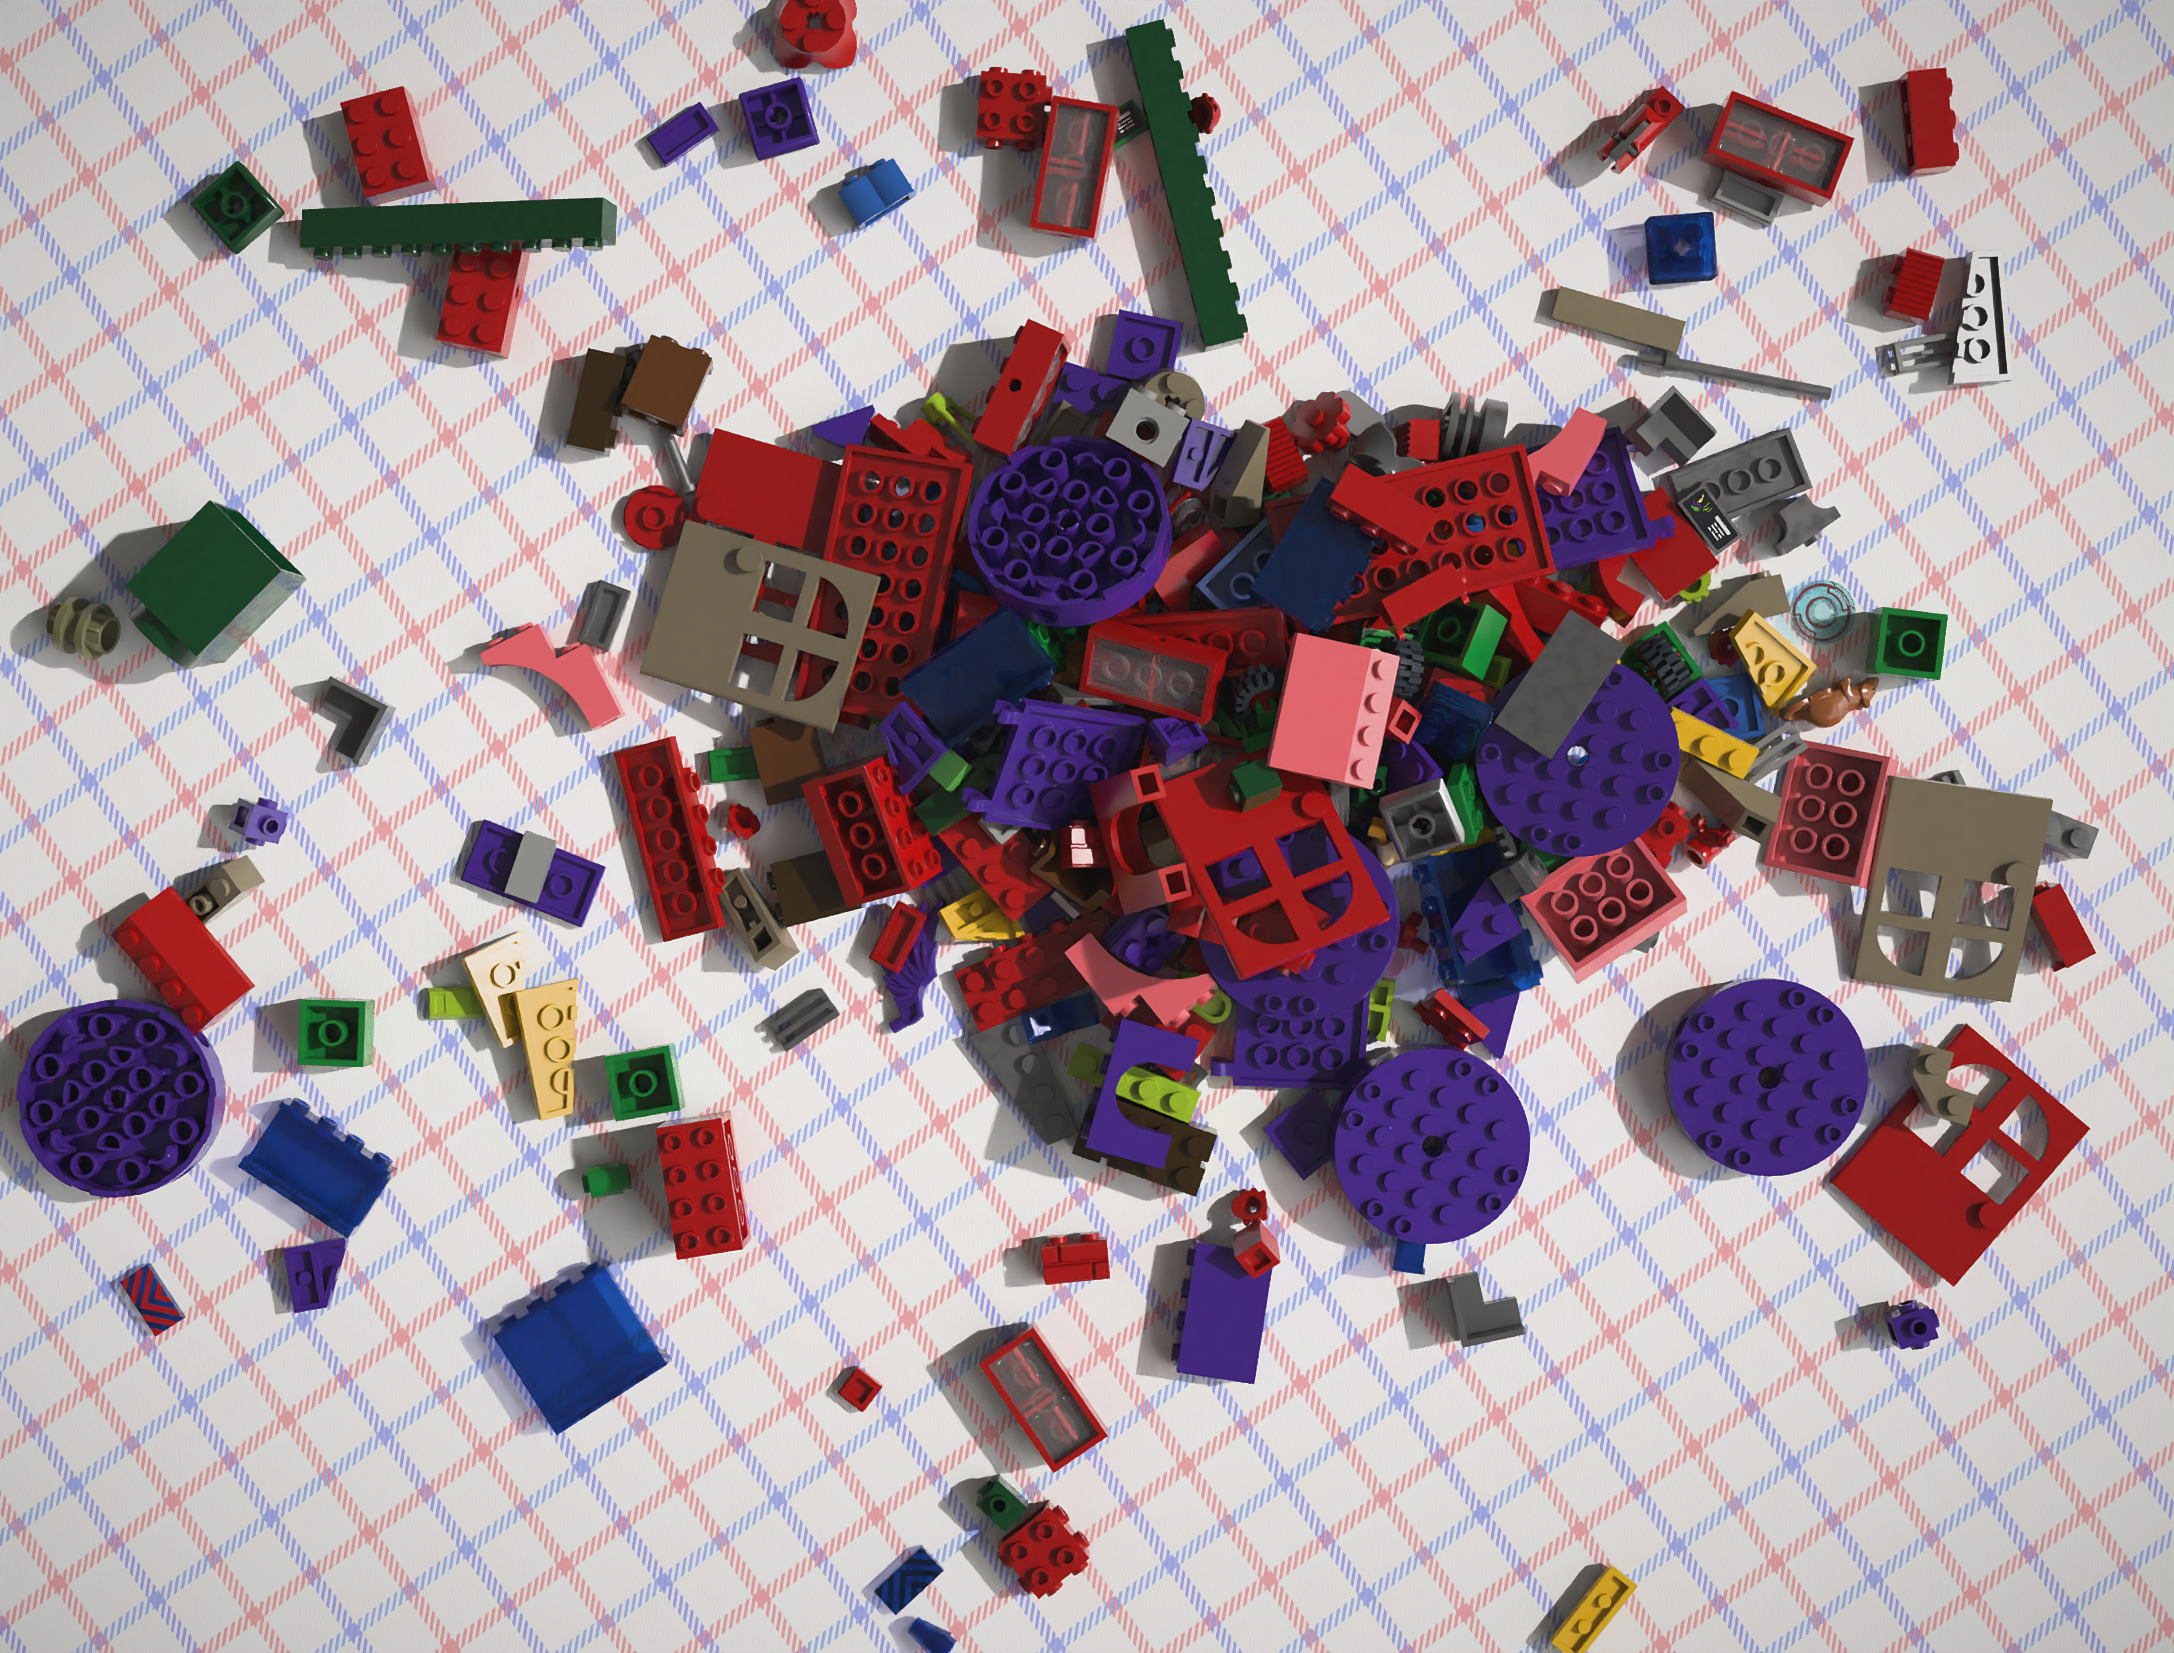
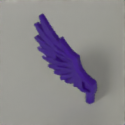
(916, 973)

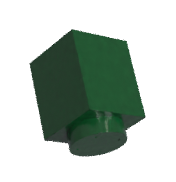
(211, 587)

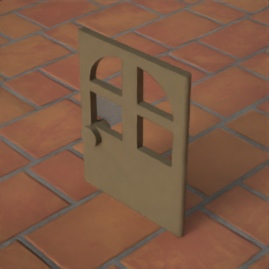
(711, 609)
(1960, 837)

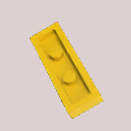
(1713, 744)
(1594, 1611)

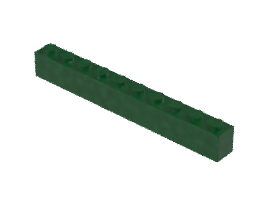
(1185, 186)
(459, 227)

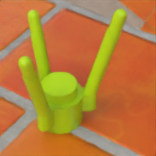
(940, 411)

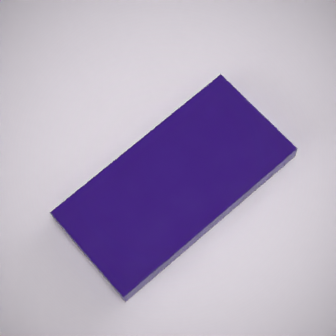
(567, 887)

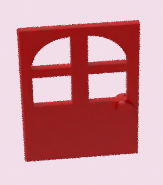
(770, 496)
(1212, 828)
(1925, 1195)

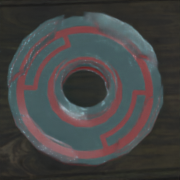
(1841, 608)

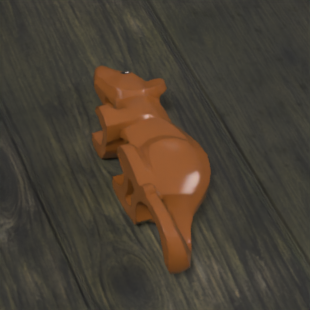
(1828, 706)

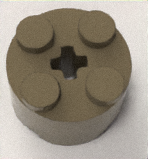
(1176, 384)

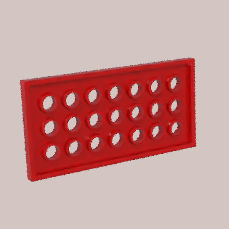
(1445, 478)
(933, 575)

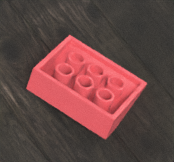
(1333, 711)
(1830, 813)
(1604, 906)

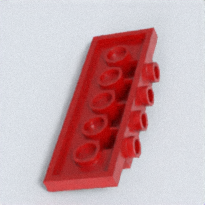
(1247, 633)
(672, 838)
(1030, 972)

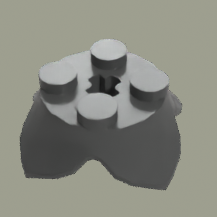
(1377, 452)

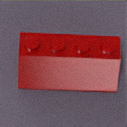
(183, 960)

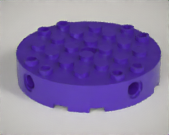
(1070, 531)
(1592, 804)
(1341, 971)
(1813, 1068)
(73, 1108)
(1438, 1190)

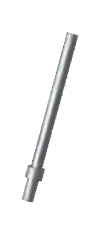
(1672, 362)

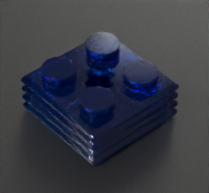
(1694, 232)
(1453, 720)

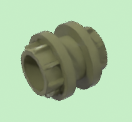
(83, 628)

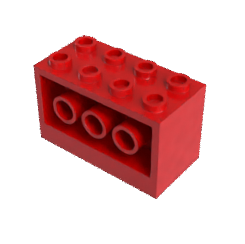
(870, 830)
(703, 1185)

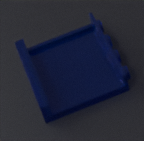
(580, 1347)

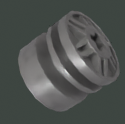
(1471, 429)

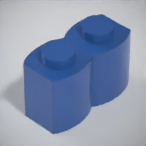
(875, 193)

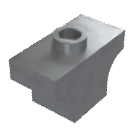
(1801, 523)
(1519, 875)

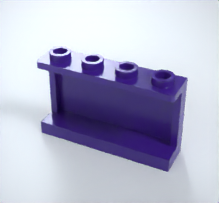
(1220, 1316)

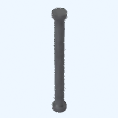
(669, 440)

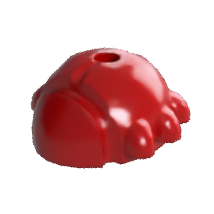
(1205, 113)
(1721, 649)
(741, 822)
(1247, 1201)

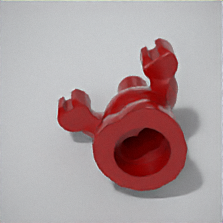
(1708, 843)
(1408, 934)

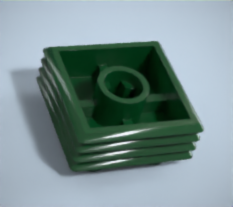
(217, 209)

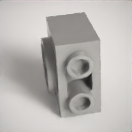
(1140, 407)

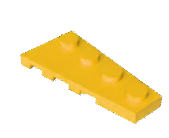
(548, 1033)

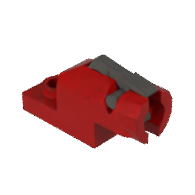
(1641, 129)
(918, 439)

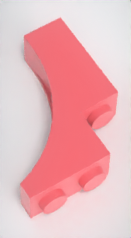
(1562, 459)
(575, 670)
(1123, 987)

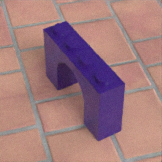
(1109, 1128)

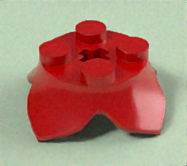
(830, 46)

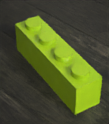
(1138, 1084)

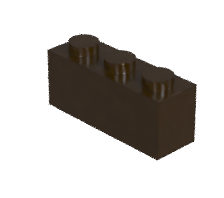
(599, 402)

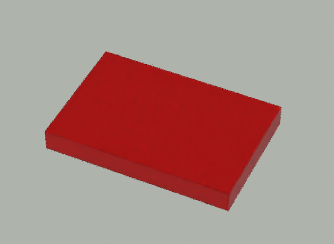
(1673, 561)

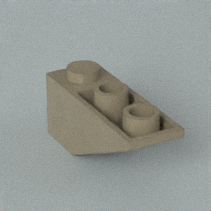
(1240, 481)
(1734, 800)
(224, 889)

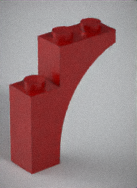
(1518, 638)

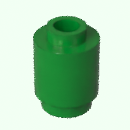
(606, 1179)

